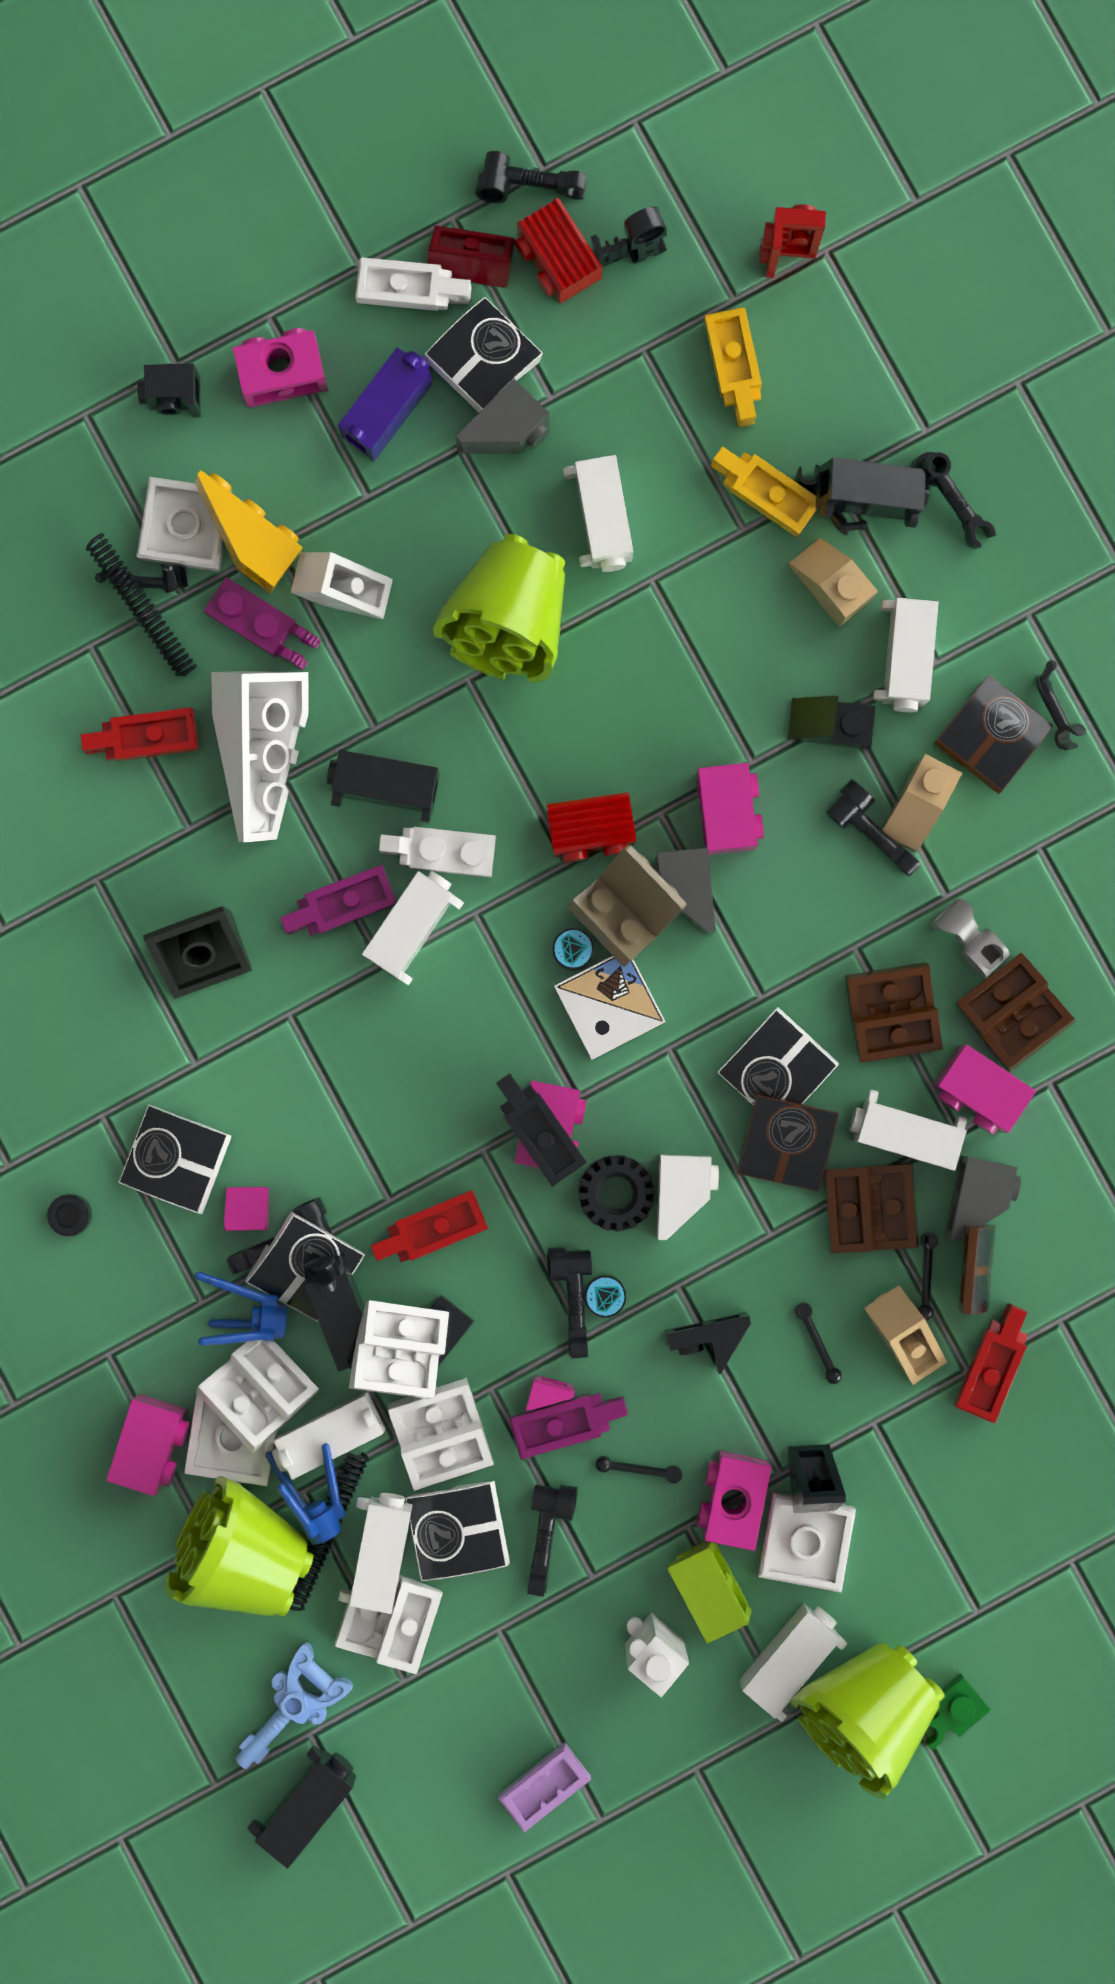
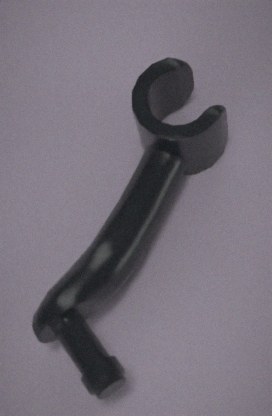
(837, 517)
(173, 577)
(1062, 735)

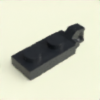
(539, 1131)

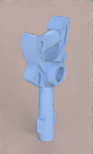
(294, 1703)

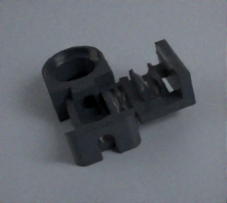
(644, 238)

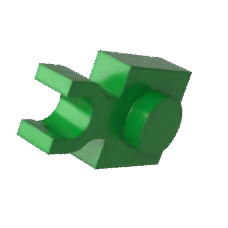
(957, 1710)

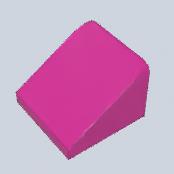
(246, 1208)
(547, 1392)

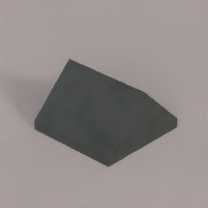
(198, 951)

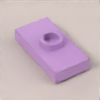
(544, 1787)

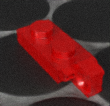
(145, 735)
(432, 1228)
(994, 1366)

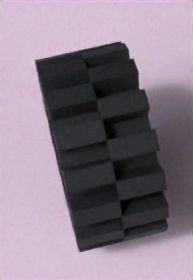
(616, 1218)

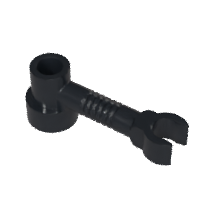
(498, 176)
(947, 487)
(852, 808)
(311, 1211)
(571, 1267)
(552, 1504)

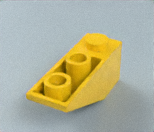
(254, 543)

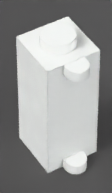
(602, 513)
(909, 653)
(410, 924)
(908, 1133)
(340, 1427)
(379, 1553)
(655, 1653)
(791, 1659)

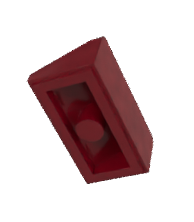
(472, 255)

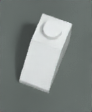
(341, 584)
(682, 1190)

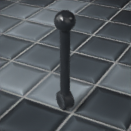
(929, 1242)
(804, 1312)
(672, 1473)

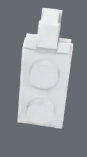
(409, 285)
(442, 851)

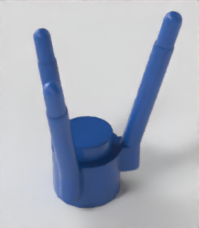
(265, 1323)
(317, 1518)

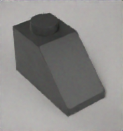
(505, 424)
(690, 876)
(980, 1194)

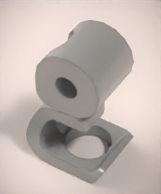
(981, 949)

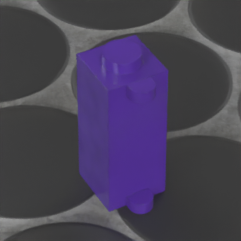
(386, 402)

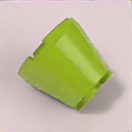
(507, 611)
(237, 1555)
(870, 1714)

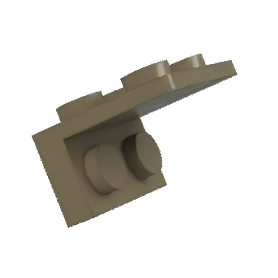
(627, 905)

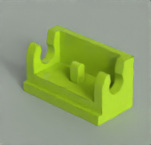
(710, 1590)

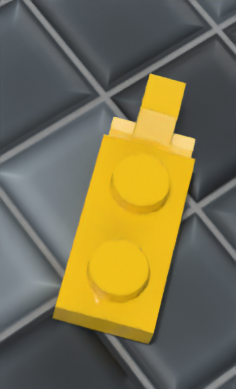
(734, 362)
(766, 489)

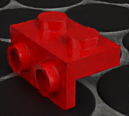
(791, 234)

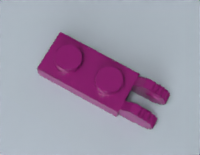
(258, 622)

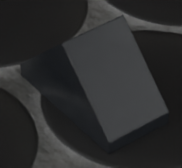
(814, 1479)

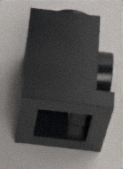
(170, 388)

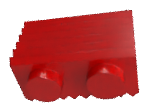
(557, 251)
(591, 826)

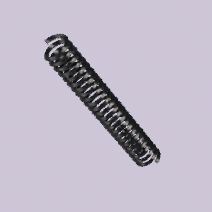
(119, 588)
(325, 1547)

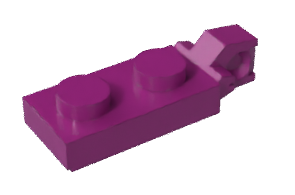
(341, 903)
(564, 1423)

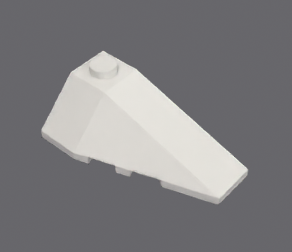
(256, 735)

